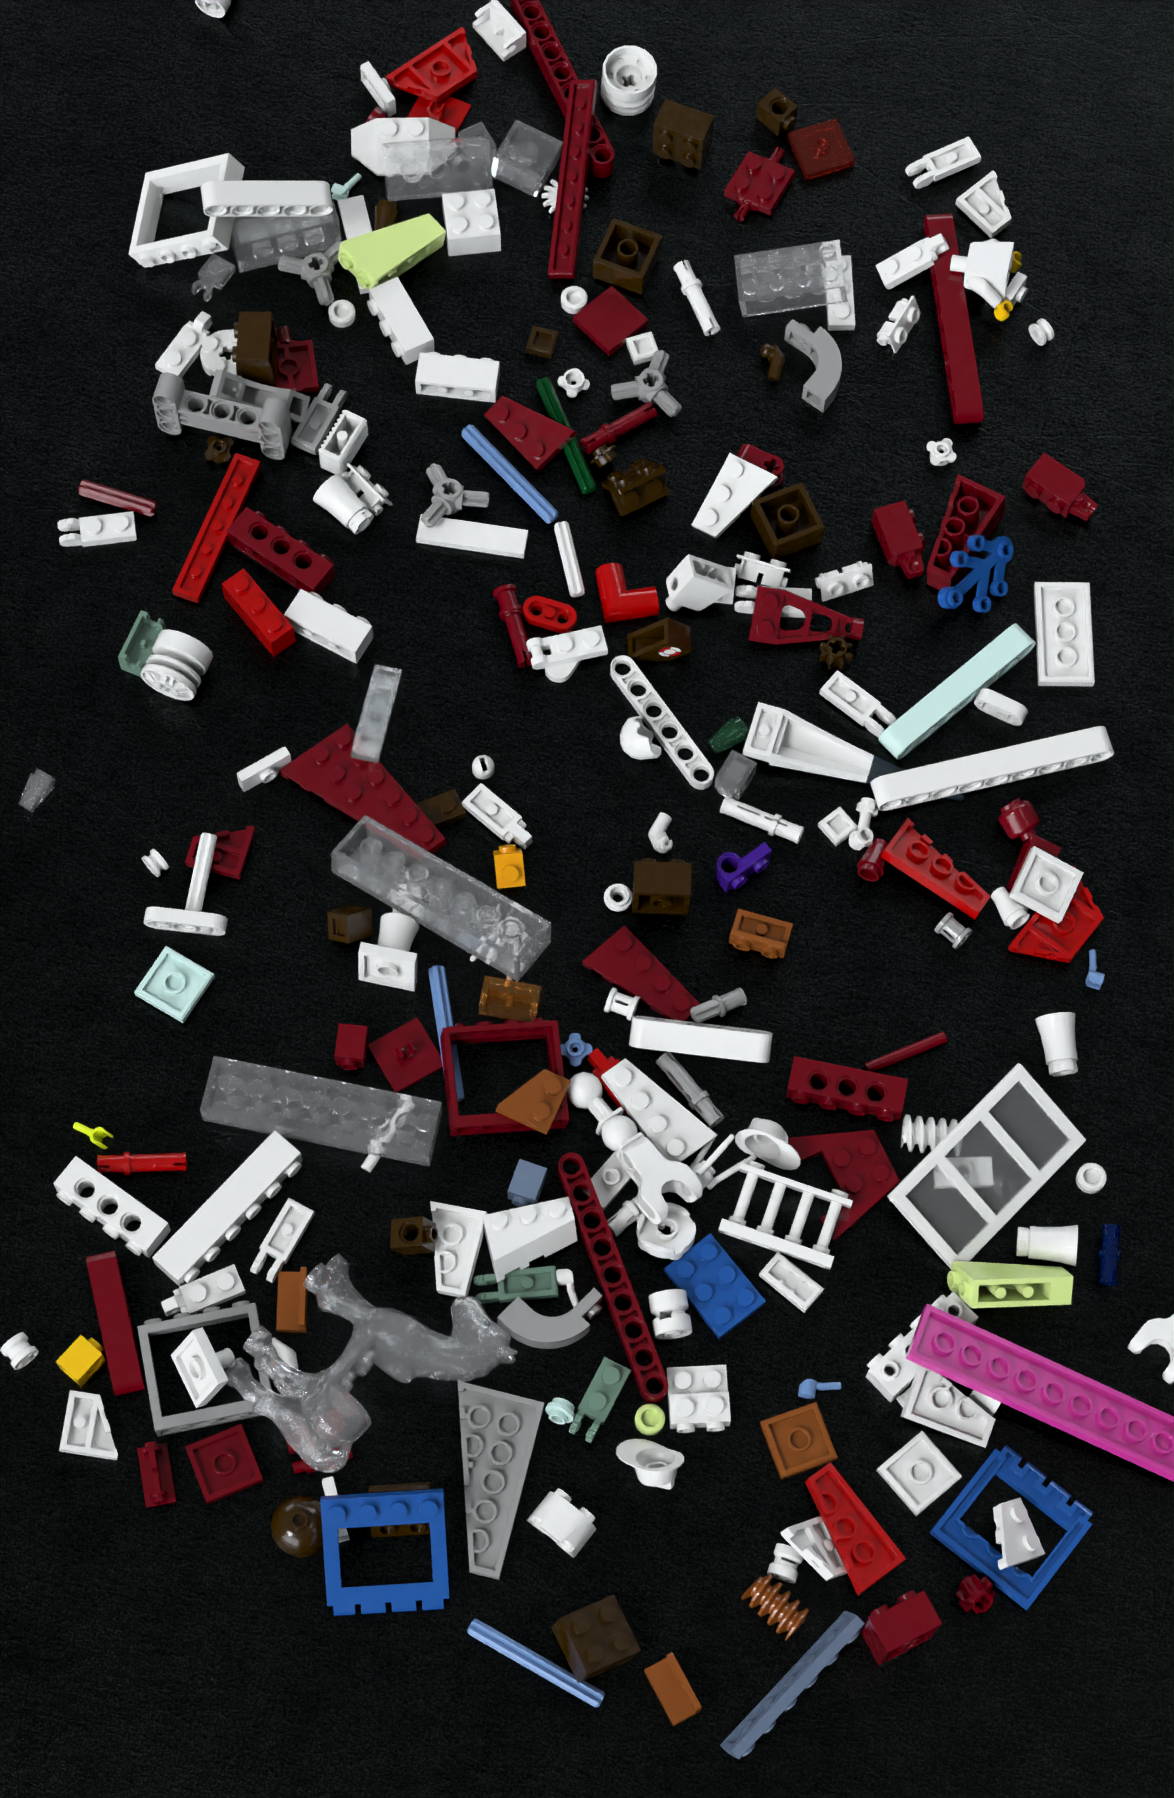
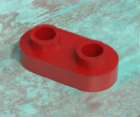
(551, 612)

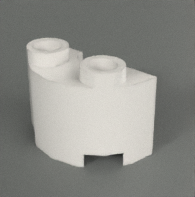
(563, 1522)

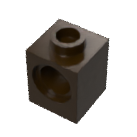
(775, 103)
(403, 1233)

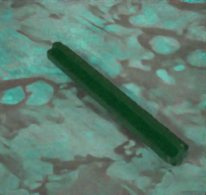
(572, 448)

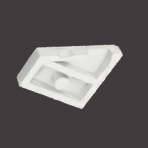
(86, 1427)
(1015, 1534)
(816, 1547)

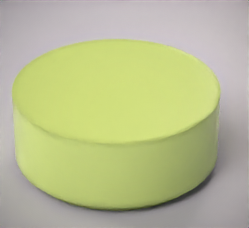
(649, 1419)

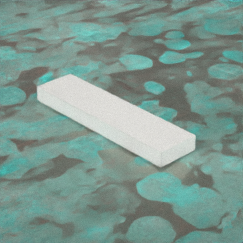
(355, 220)
(474, 537)

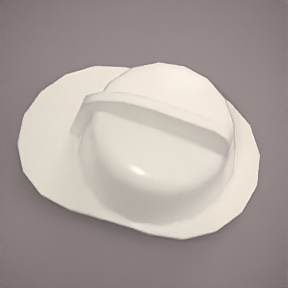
(769, 1143)
(652, 1462)

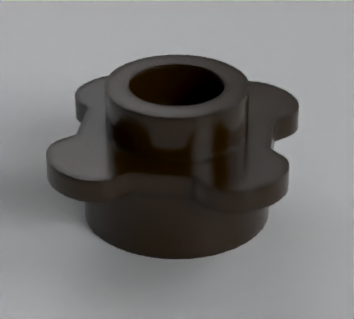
(222, 455)
(604, 455)

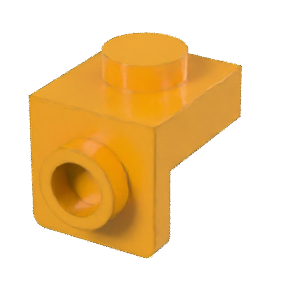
(509, 866)

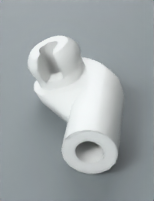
(658, 835)
(286, 1353)

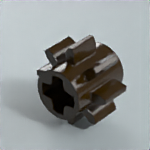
(835, 644)

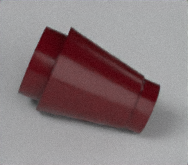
(871, 865)

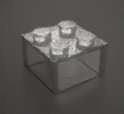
(526, 158)

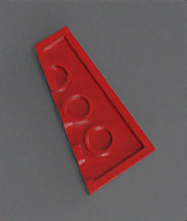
(935, 871)
(857, 1536)

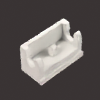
(500, 30)

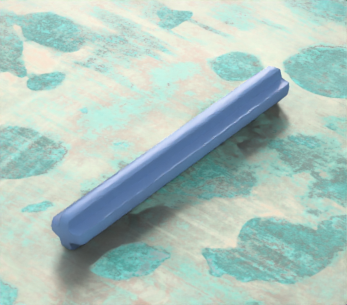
(509, 474)
(444, 1017)
(535, 1662)

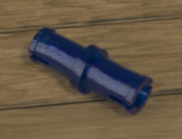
(1109, 1254)

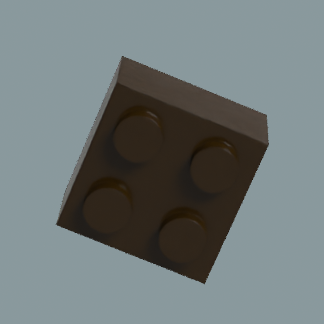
(683, 134)
(627, 256)
(256, 347)
(787, 521)
(661, 887)
(595, 1638)

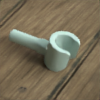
(341, 192)

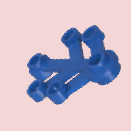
(1000, 552)

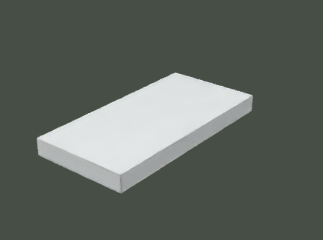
(1063, 634)

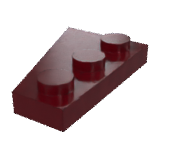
(529, 432)

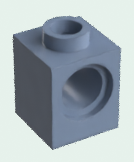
(526, 1183)

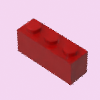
(258, 612)

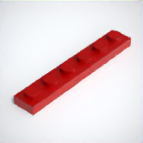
(212, 534)

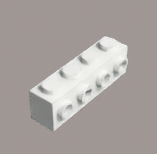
(893, 1372)

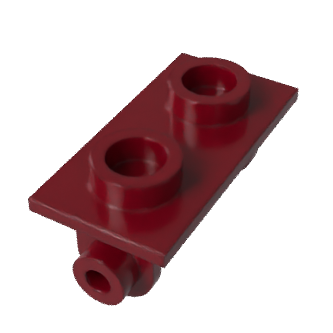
(156, 1474)

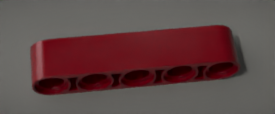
(115, 1323)

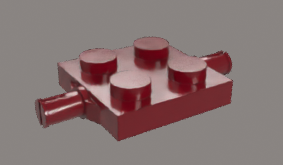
(759, 183)
(296, 364)

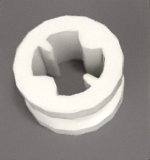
(1041, 332)
(155, 862)

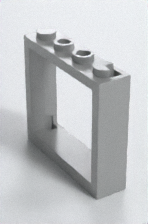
(207, 1416)

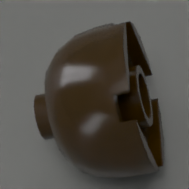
(298, 1526)

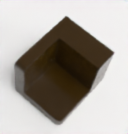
(350, 923)

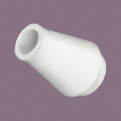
(1012, 912)

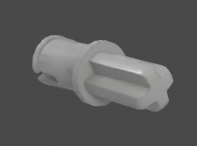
(718, 1005)

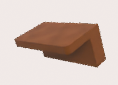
(292, 1302)
(673, 1689)

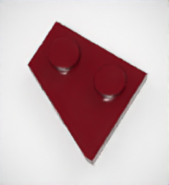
(229, 852)

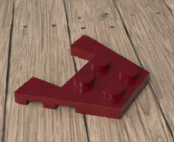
(857, 1167)

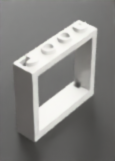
(175, 179)

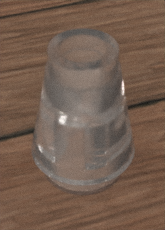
(36, 789)

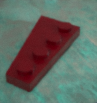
(637, 971)

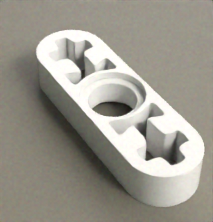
(185, 921)

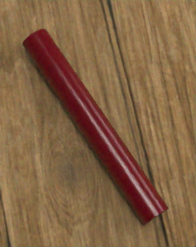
(906, 1052)

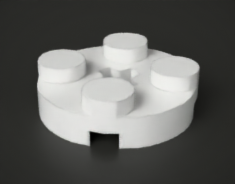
(213, 347)
(670, 1245)

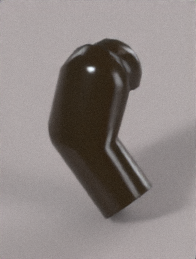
(776, 360)

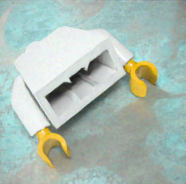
(988, 272)

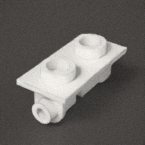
(905, 315)
(373, 496)
(751, 567)
(852, 579)

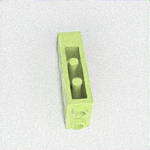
(390, 250)
(1009, 1284)

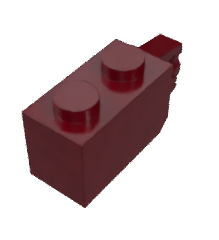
(1058, 488)
(899, 537)

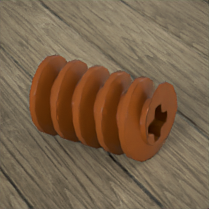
(776, 1605)

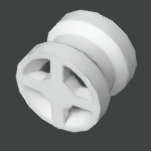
(19, 1351)

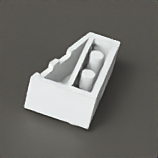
(528, 1233)

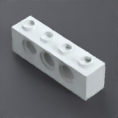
(80, 1176)

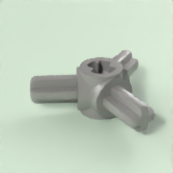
(315, 270)
(653, 377)
(449, 496)

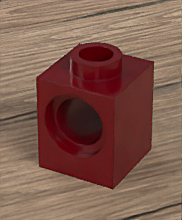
(351, 1046)

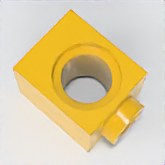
(81, 1359)

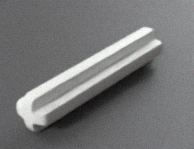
(569, 559)
(201, 872)

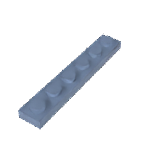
(785, 1692)

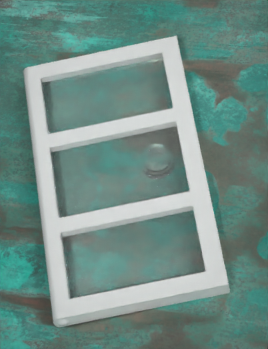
(986, 1167)

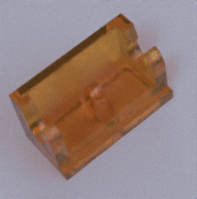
(509, 999)

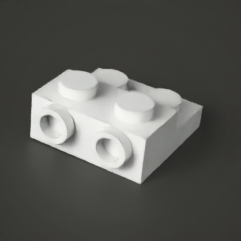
(698, 1398)

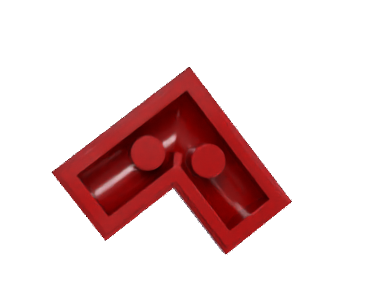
(619, 602)

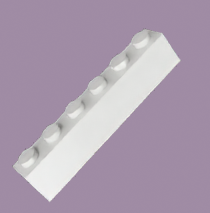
(227, 1209)

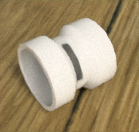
(785, 1563)

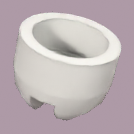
(477, 768)

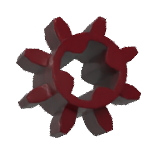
(975, 1594)

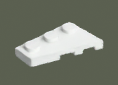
(731, 494)
(457, 1247)

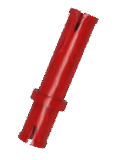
(141, 1162)

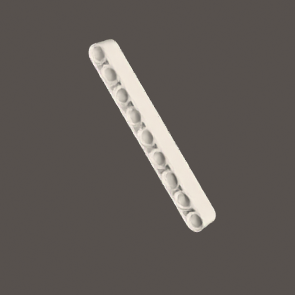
(991, 768)

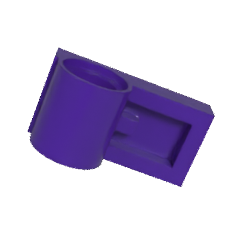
(754, 861)

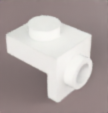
(1016, 289)

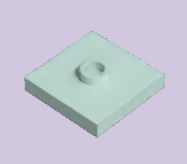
(174, 984)

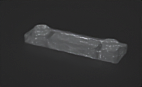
(376, 713)

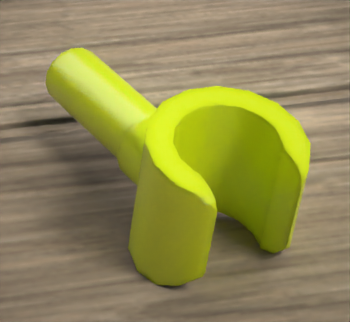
(96, 1135)

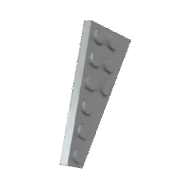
(496, 1455)

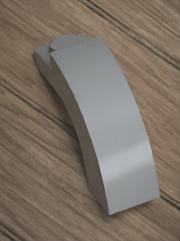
(825, 354)
(247, 392)
(550, 1332)

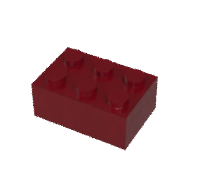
(901, 1626)

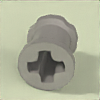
(953, 930)

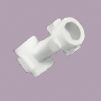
(863, 835)

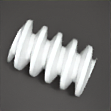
(925, 1134)

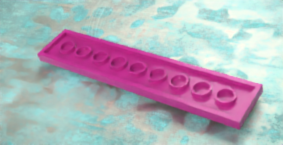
(1044, 1390)

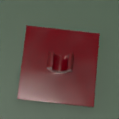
(406, 1055)

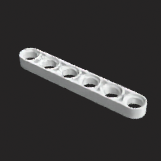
(657, 724)

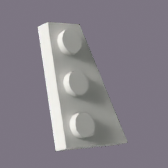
(943, 1407)

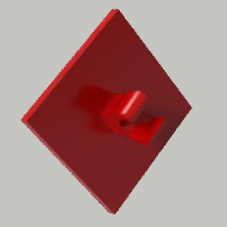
(448, 111)

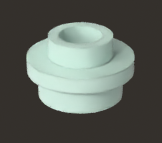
(560, 1411)

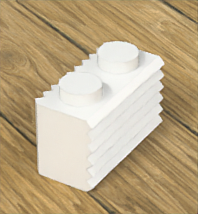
(343, 442)

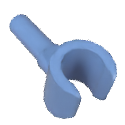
(1094, 979)
(809, 1386)

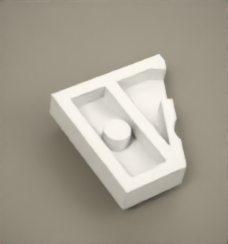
(986, 205)

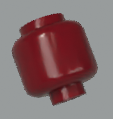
(1019, 819)

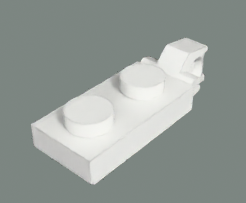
(911, 260)
(185, 346)
(497, 816)
(205, 1292)

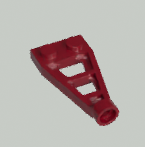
(767, 616)

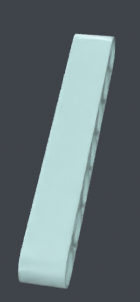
(956, 691)

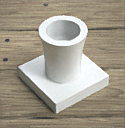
(390, 960)

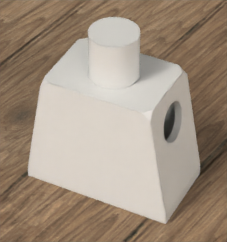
(697, 584)

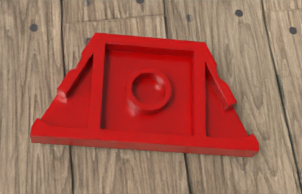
(438, 69)
(1064, 939)

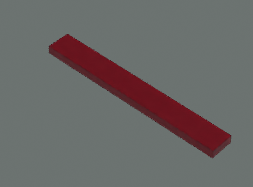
(572, 179)

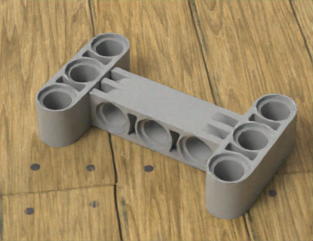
(174, 409)

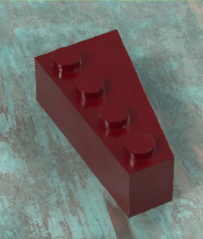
(969, 512)

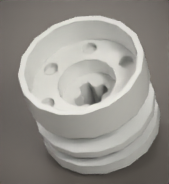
(628, 80)
(176, 665)

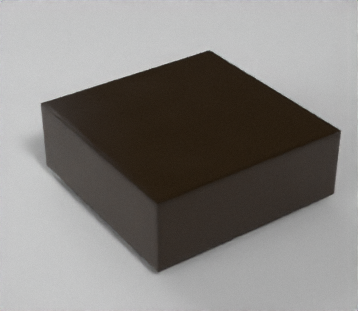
(542, 342)

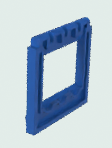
(384, 1510)
(985, 1557)

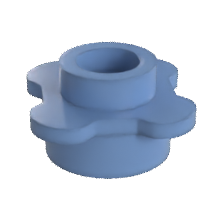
(575, 1058)

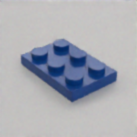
(715, 1286)

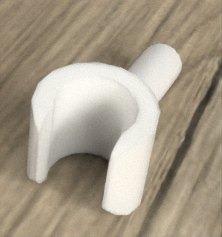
(565, 1277)

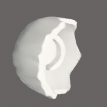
(637, 740)

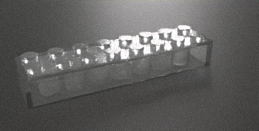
(441, 897)
(321, 1111)

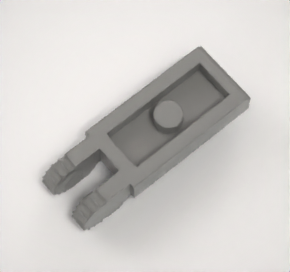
(318, 420)

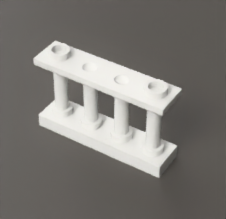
(791, 1243)

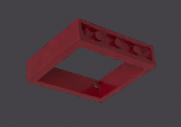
(489, 1032)

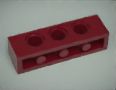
(286, 566)
(860, 1081)

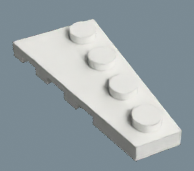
(657, 1115)

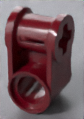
(764, 461)

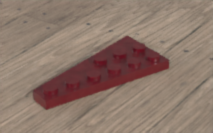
(361, 789)

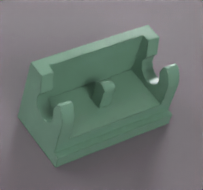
(140, 643)

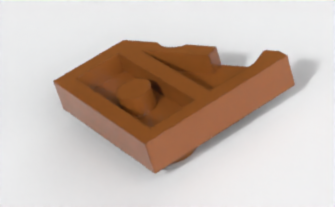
(536, 1101)

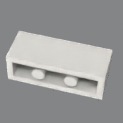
(400, 320)
(457, 377)
(329, 625)

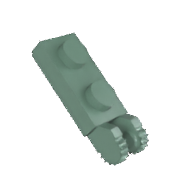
(525, 1283)
(600, 1396)

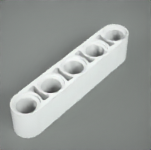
(266, 198)
(700, 1039)

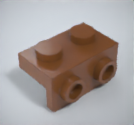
(760, 934)

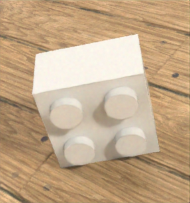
(471, 222)

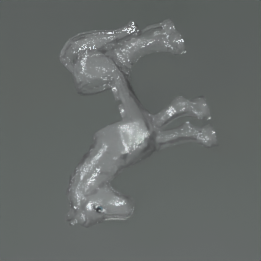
(317, 1409)

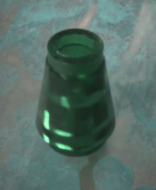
(729, 735)

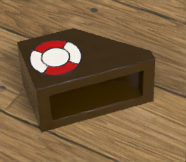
(660, 641)

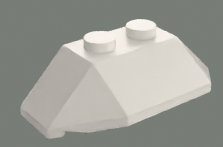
(368, 137)

